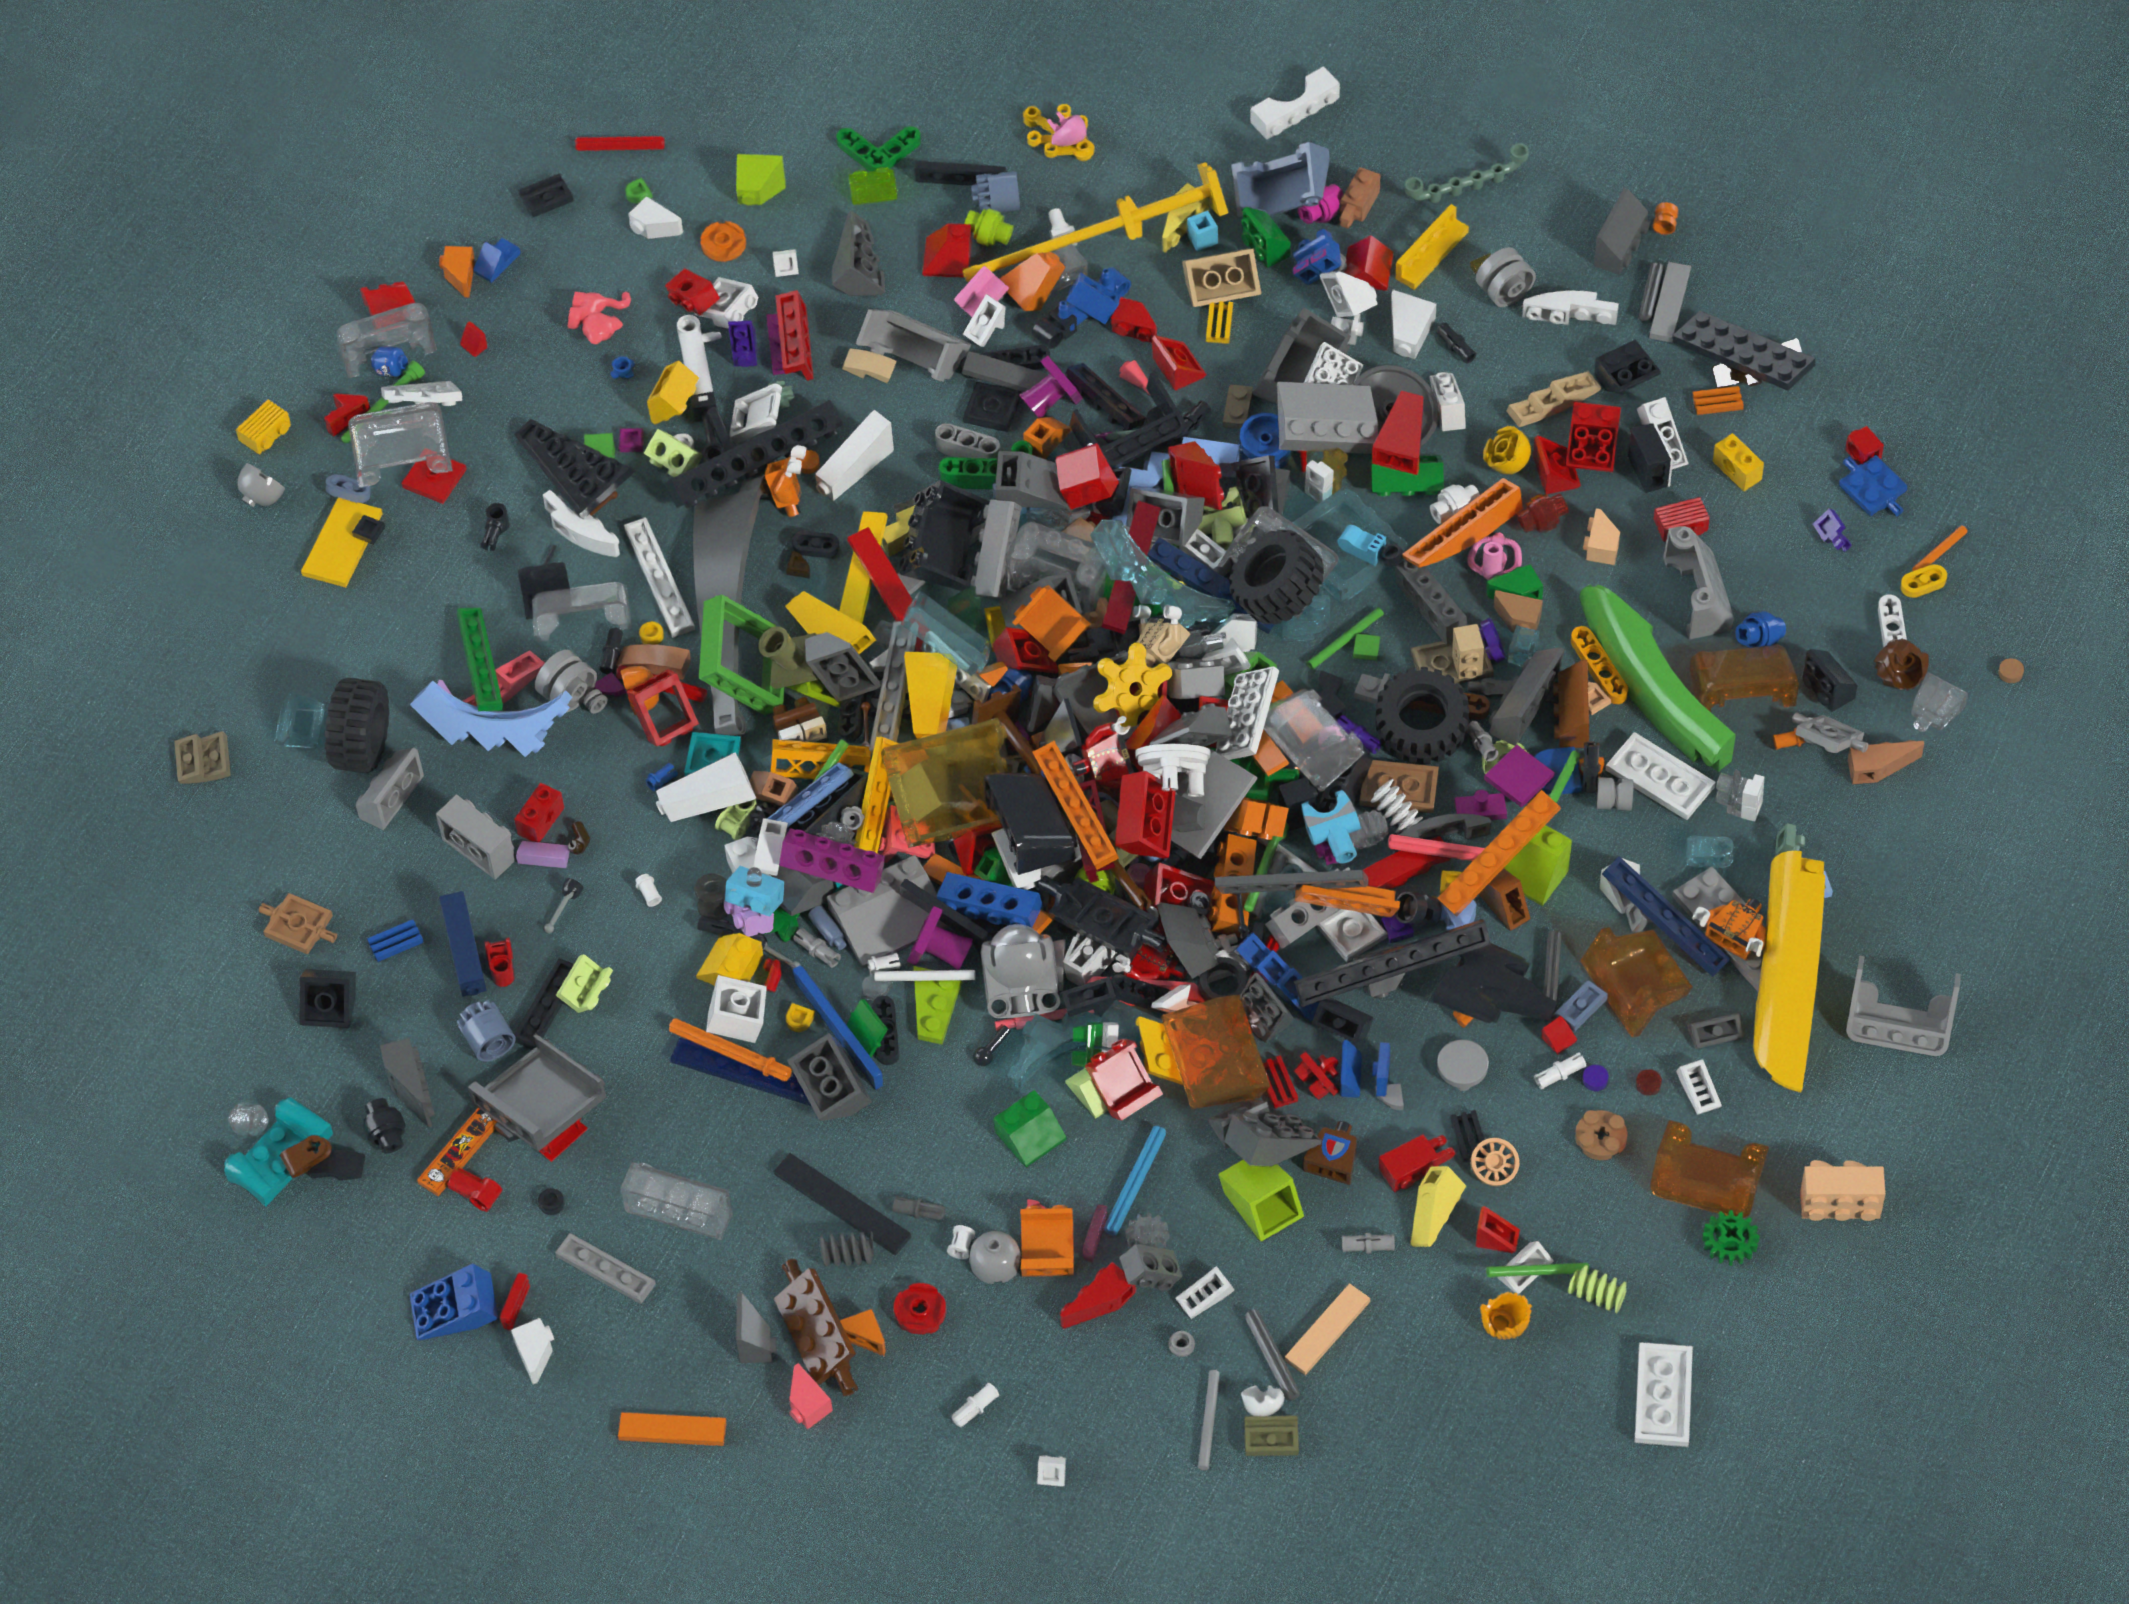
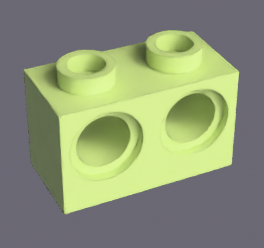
(674, 452)

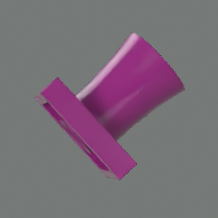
(1049, 390)
(939, 942)

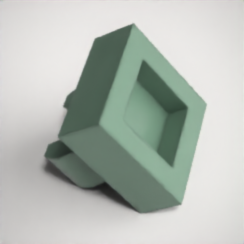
(1788, 840)

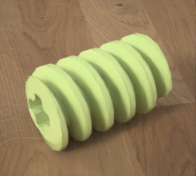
(1598, 1289)

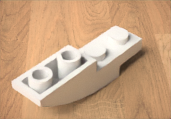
(1563, 305)
(585, 532)

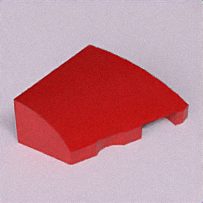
(386, 297)

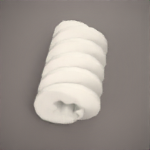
(1395, 807)

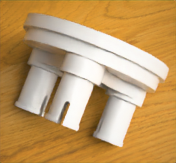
(1169, 759)

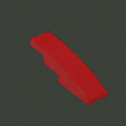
(1400, 866)

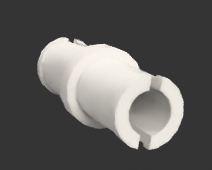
(1560, 1071)

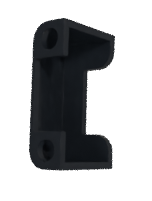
(941, 535)

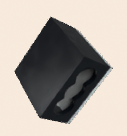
(1650, 457)

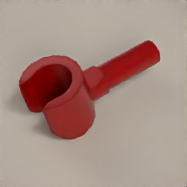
(1303, 454)

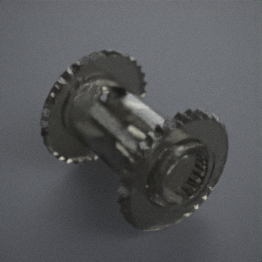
(711, 895)

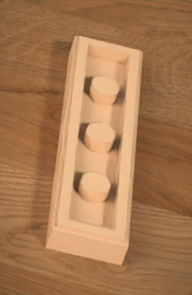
(1327, 1329)

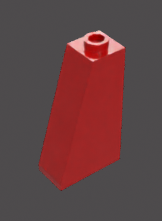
(1400, 436)

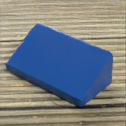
(1350, 1070)

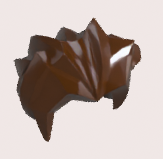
(1901, 664)

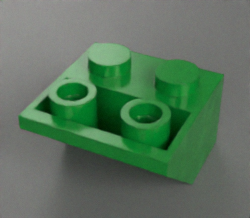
(1264, 237)

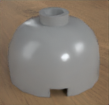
(258, 487)
(995, 1257)

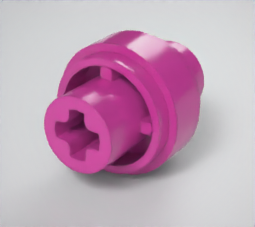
(1326, 209)

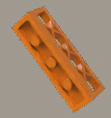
(1358, 899)

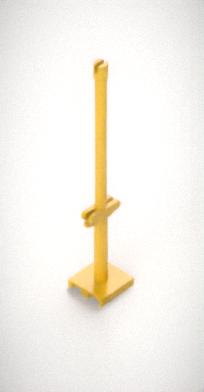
(1129, 218)

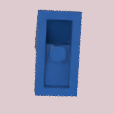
(495, 259)

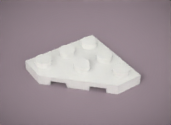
(436, 392)

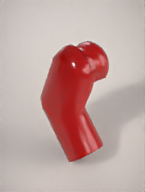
(774, 969)

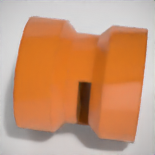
(1665, 218)

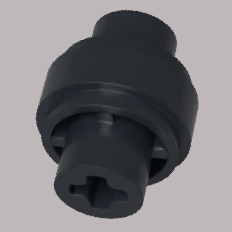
(384, 1125)

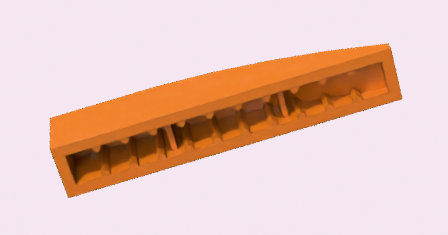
(1468, 524)

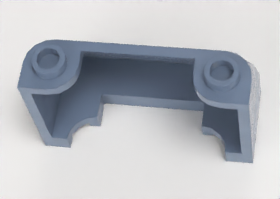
(1282, 182)

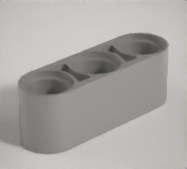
(965, 443)

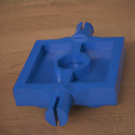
(1873, 485)

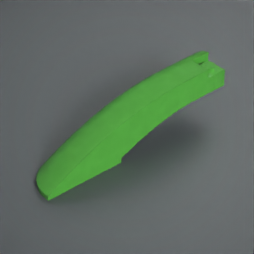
(1652, 682)

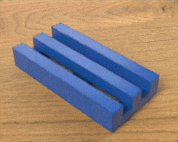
(394, 937)

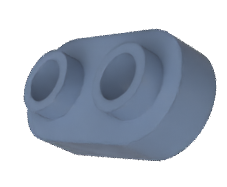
(347, 488)

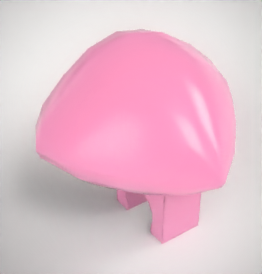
(1069, 132)

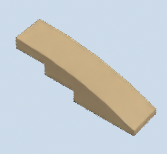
(1554, 399)

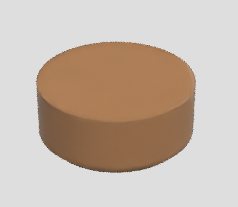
(2011, 670)

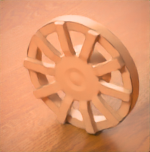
(1495, 1162)

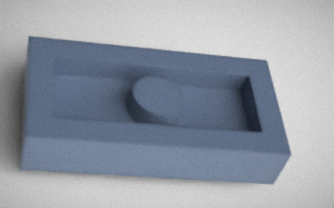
(1582, 1005)

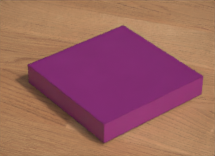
(1519, 776)

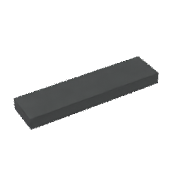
(1001, 372)

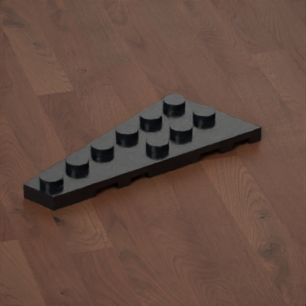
(574, 468)

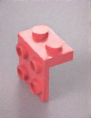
(894, 841)

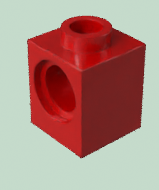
(1863, 445)

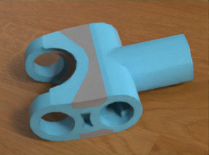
(1333, 827)

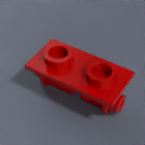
(563, 1141)

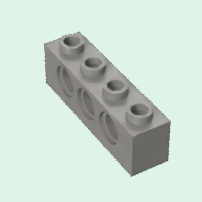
(1286, 930)

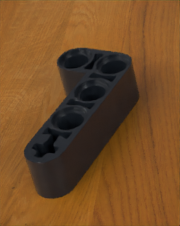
(1349, 781)

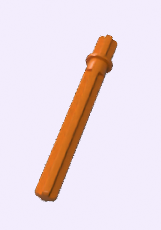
(730, 1049)

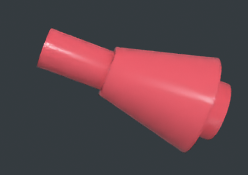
(1133, 374)

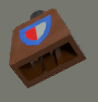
(1335, 1154)

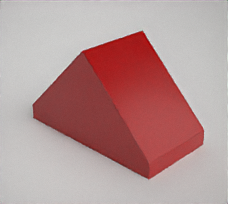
(1496, 1232)

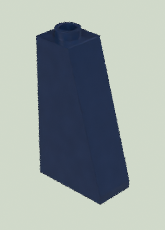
(462, 943)

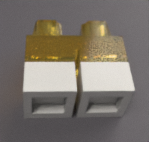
(1326, 476)

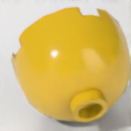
(1507, 451)

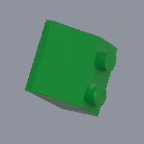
(1029, 1128)

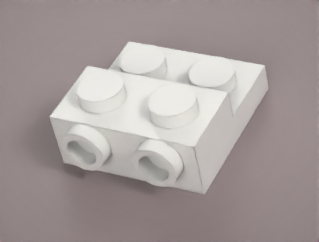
(734, 302)

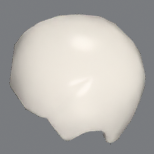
(1262, 1403)

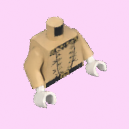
(1160, 635)

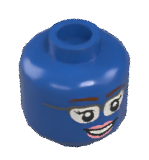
(389, 361)

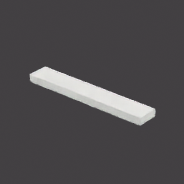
(659, 577)

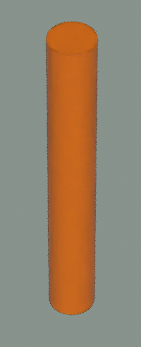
(1941, 548)

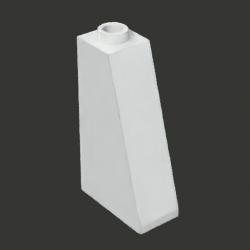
(856, 456)
(706, 790)

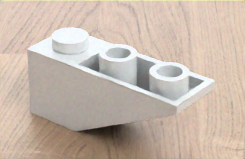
(1449, 401)
(1659, 412)

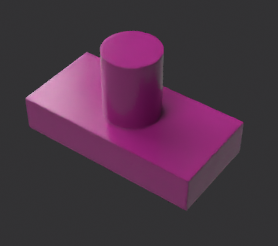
(1482, 804)

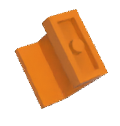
(1051, 621)
(1047, 1241)

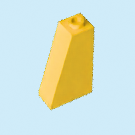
(820, 618)
(930, 691)

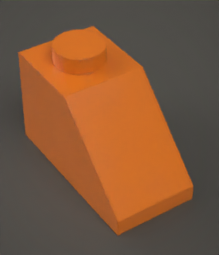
(458, 267)

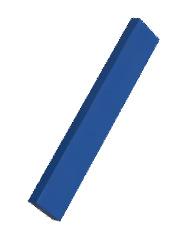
(838, 1027)

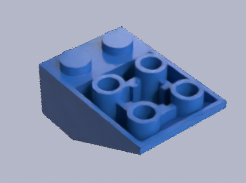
(454, 1303)

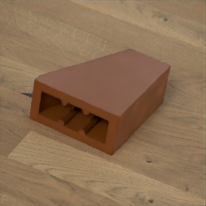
(1506, 899)

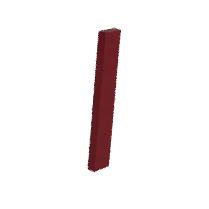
(1123, 593)

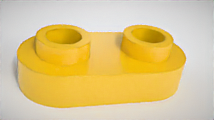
(1922, 581)

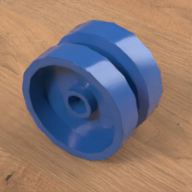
(1261, 438)

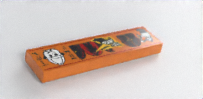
(457, 1152)

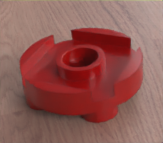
(920, 1322)

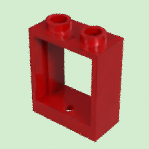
(652, 687)

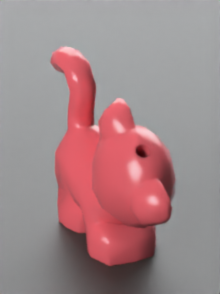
(596, 325)

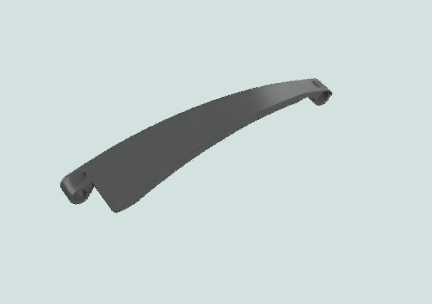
(720, 555)

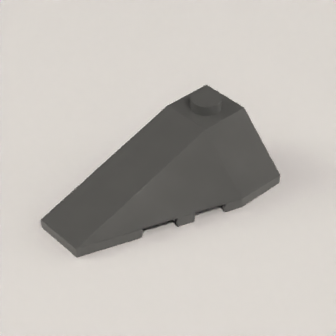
(855, 263)

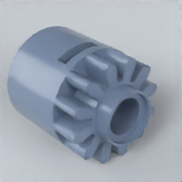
(996, 192)
(486, 1031)

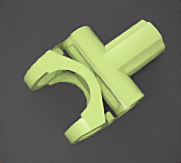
(1221, 522)

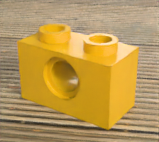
(1738, 462)

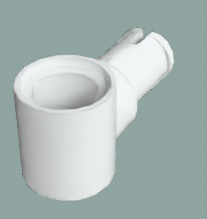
(1059, 226)

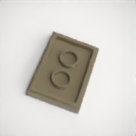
(1439, 657)

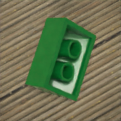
(1429, 478)

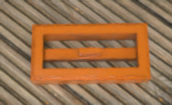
(1716, 397)

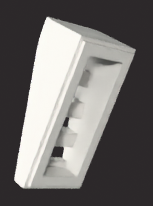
(1698, 1067)
(1206, 1280)

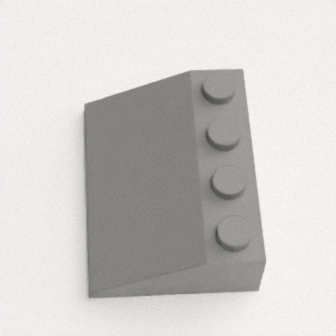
(1326, 417)
(1223, 791)
(882, 920)

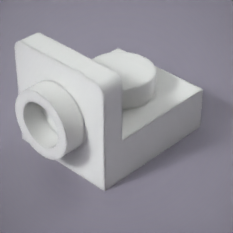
(1351, 327)

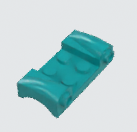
(262, 1168)

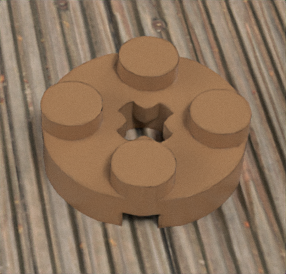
(1601, 1121)

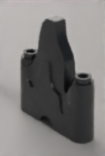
(1492, 983)

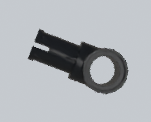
(496, 524)

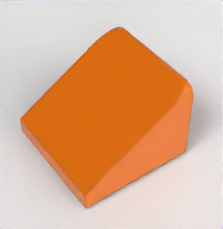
(993, 673)

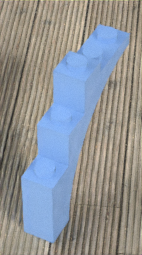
(1152, 475)
(459, 719)

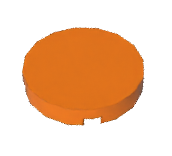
(723, 241)

